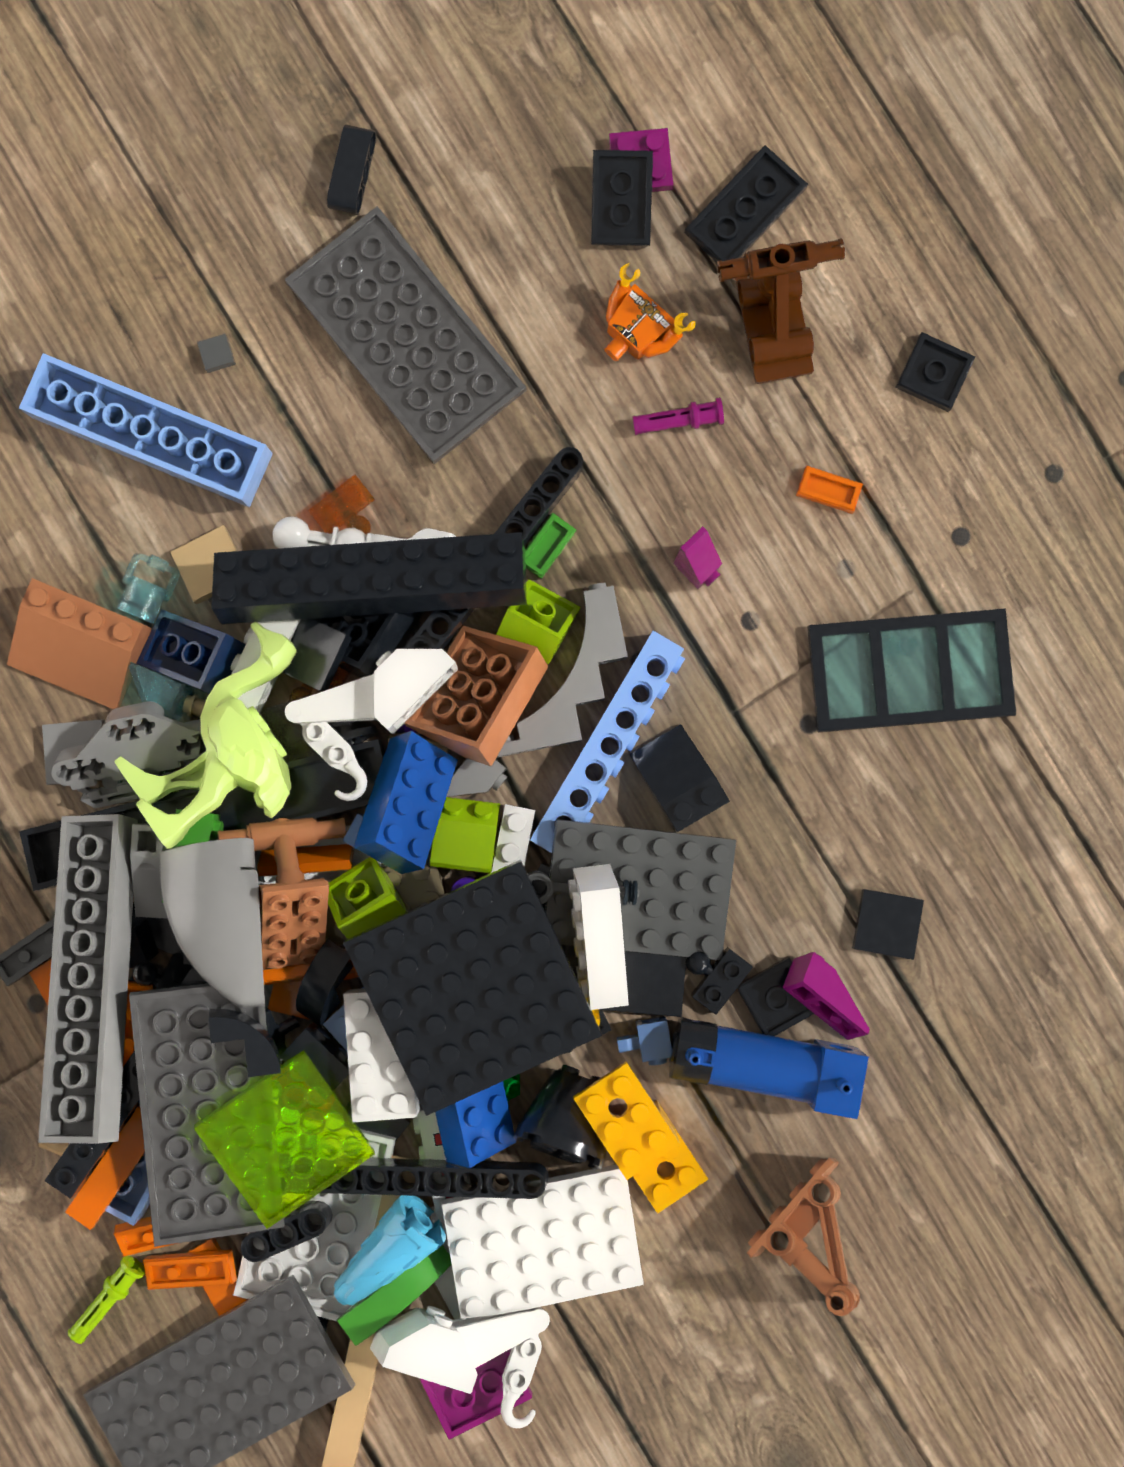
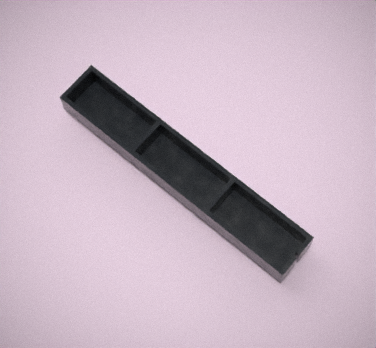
(310, 796)

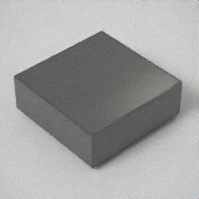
(216, 353)

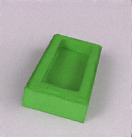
(548, 545)

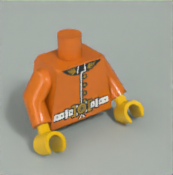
(639, 322)

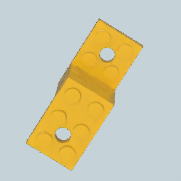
(640, 1137)

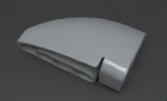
(216, 914)

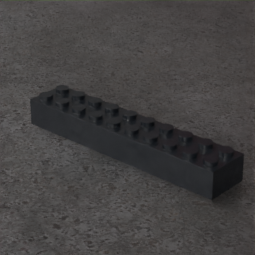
(369, 578)

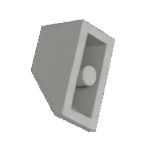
(476, 778)

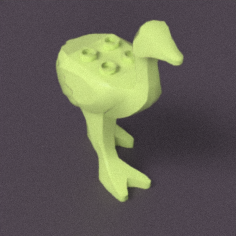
(237, 751)

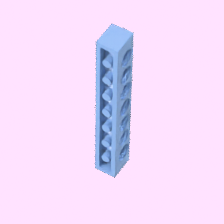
(655, 649)

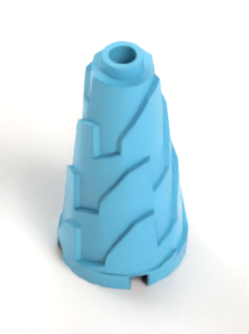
(395, 1245)

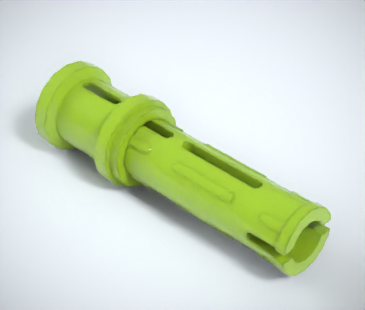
(114, 1288)

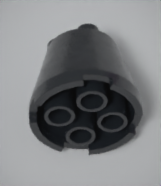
(557, 1123)

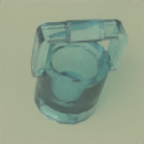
(142, 597)

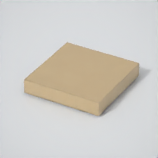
(197, 559)

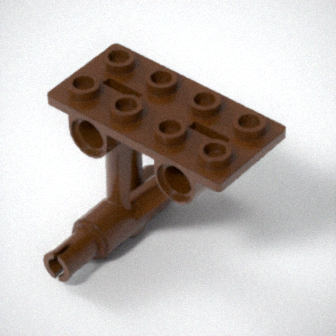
(771, 305)

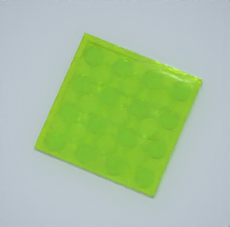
(284, 1139)

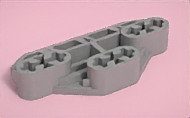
(151, 746)

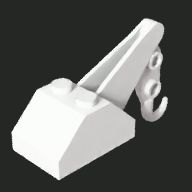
(389, 695)
(450, 1350)

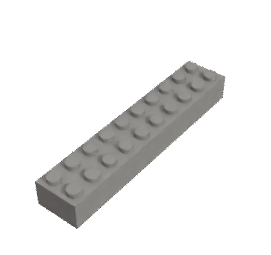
(88, 982)

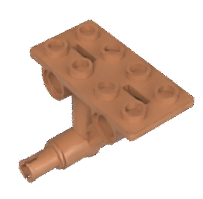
(292, 907)
(796, 1222)

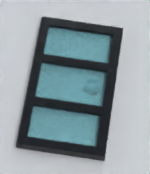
(911, 670)

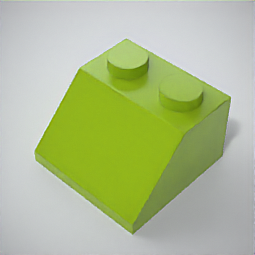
(541, 621)
(466, 835)
(363, 898)

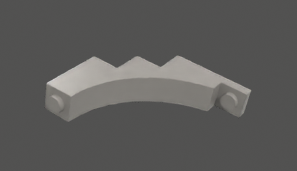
(602, 644)

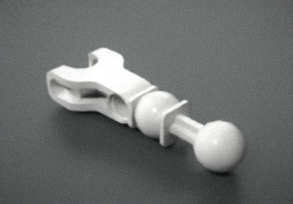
(295, 533)

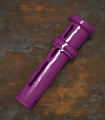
(692, 416)

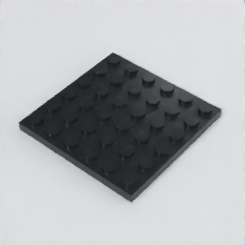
(473, 987)

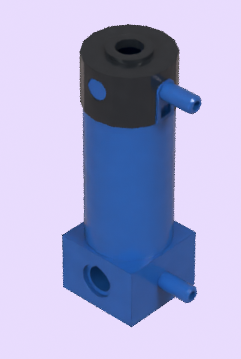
(819, 1074)

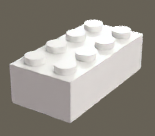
(599, 936)
(375, 1073)

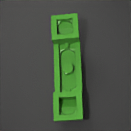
(391, 1299)

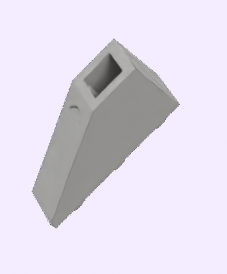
(146, 871)

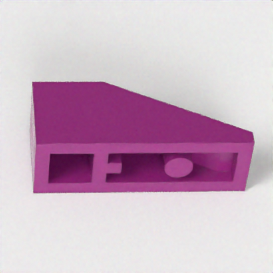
(699, 559)
(823, 993)

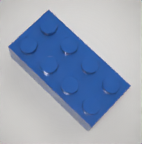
(406, 803)
(476, 1127)

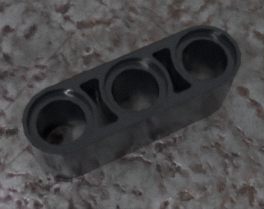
(351, 169)
(302, 1230)

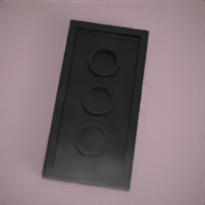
(746, 207)
(653, 982)

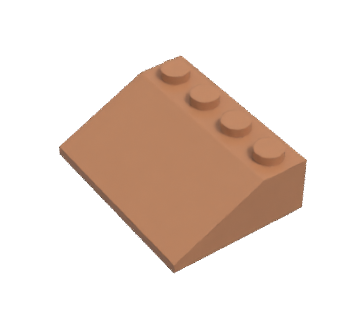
(76, 644)
(483, 697)

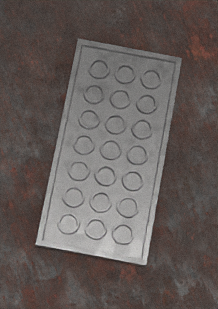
(405, 335)
(178, 1085)
(222, 1384)

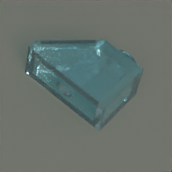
(160, 689)

